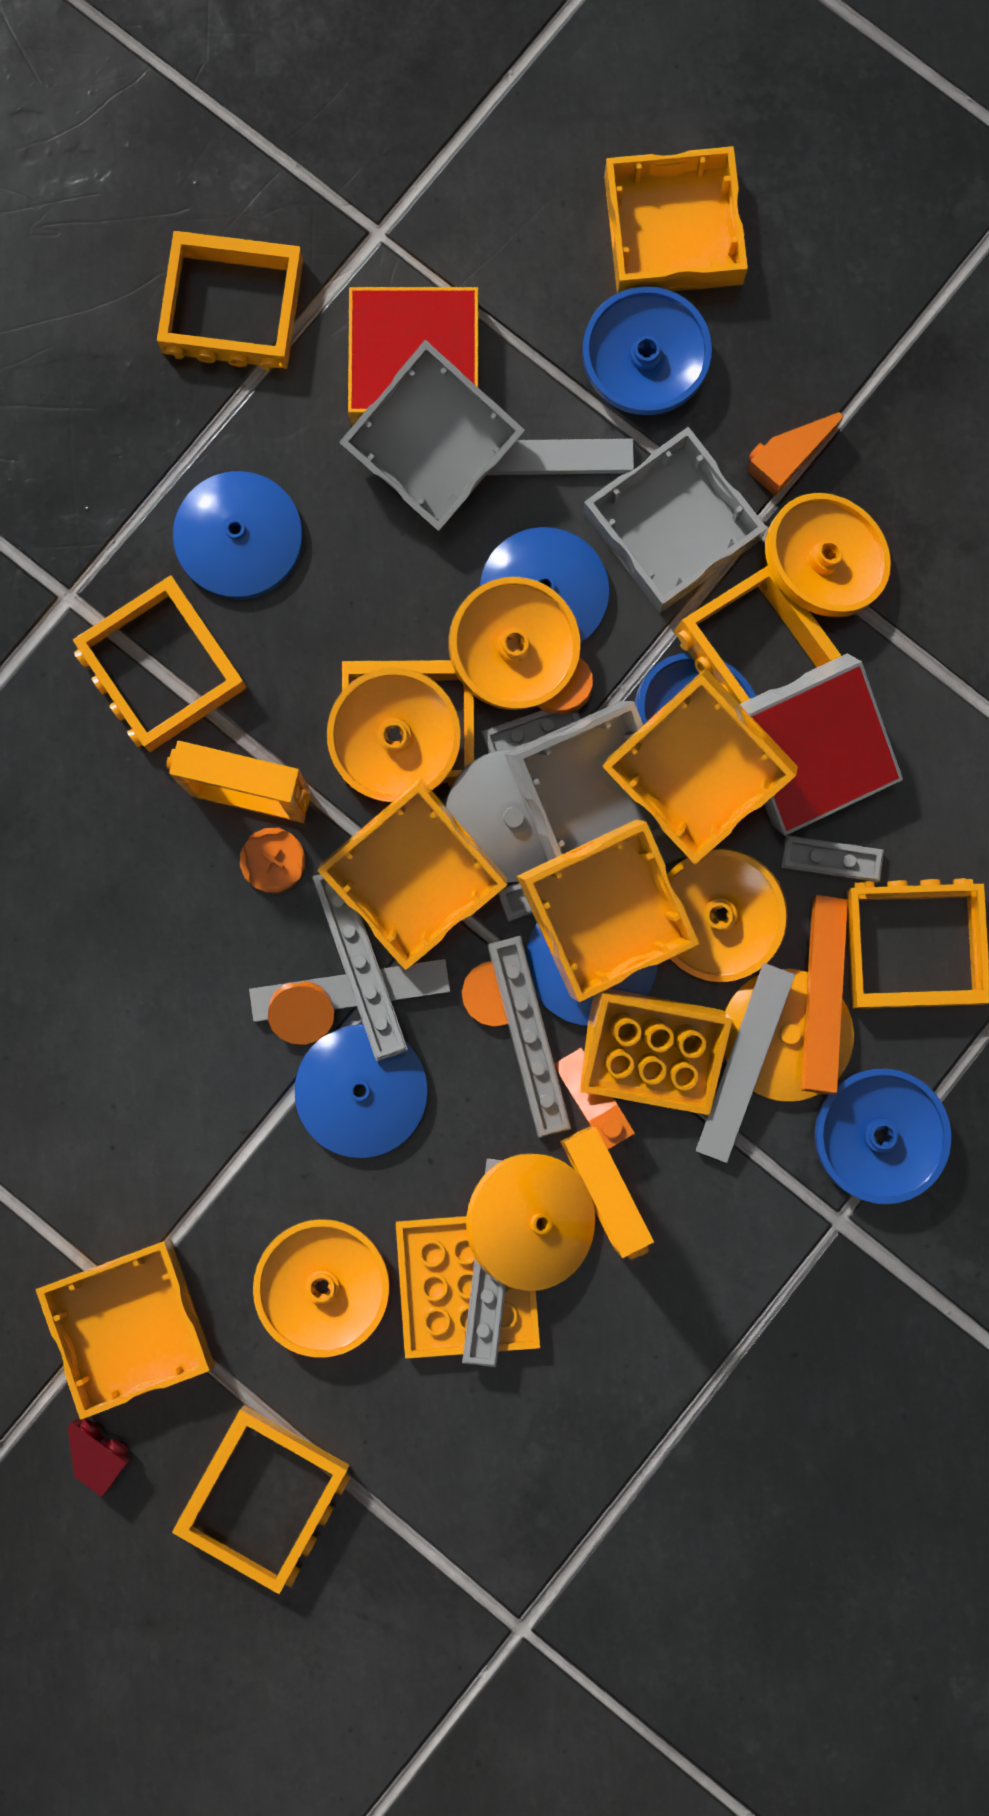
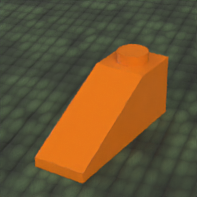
(788, 452)
(597, 1109)

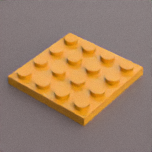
(437, 1288)

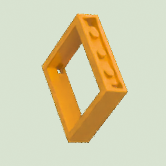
(234, 252)
(796, 618)
(436, 670)
(103, 682)
(240, 781)
(927, 890)
(609, 1193)
(249, 1418)

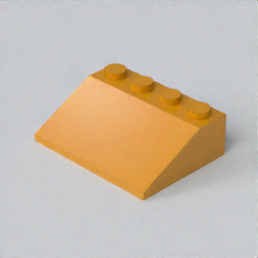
(654, 1050)

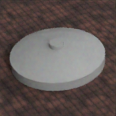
(494, 814)

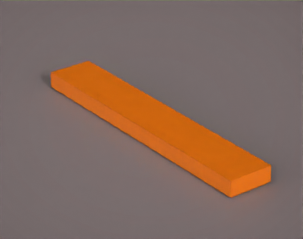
(824, 995)

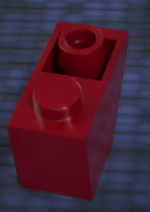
(94, 1457)

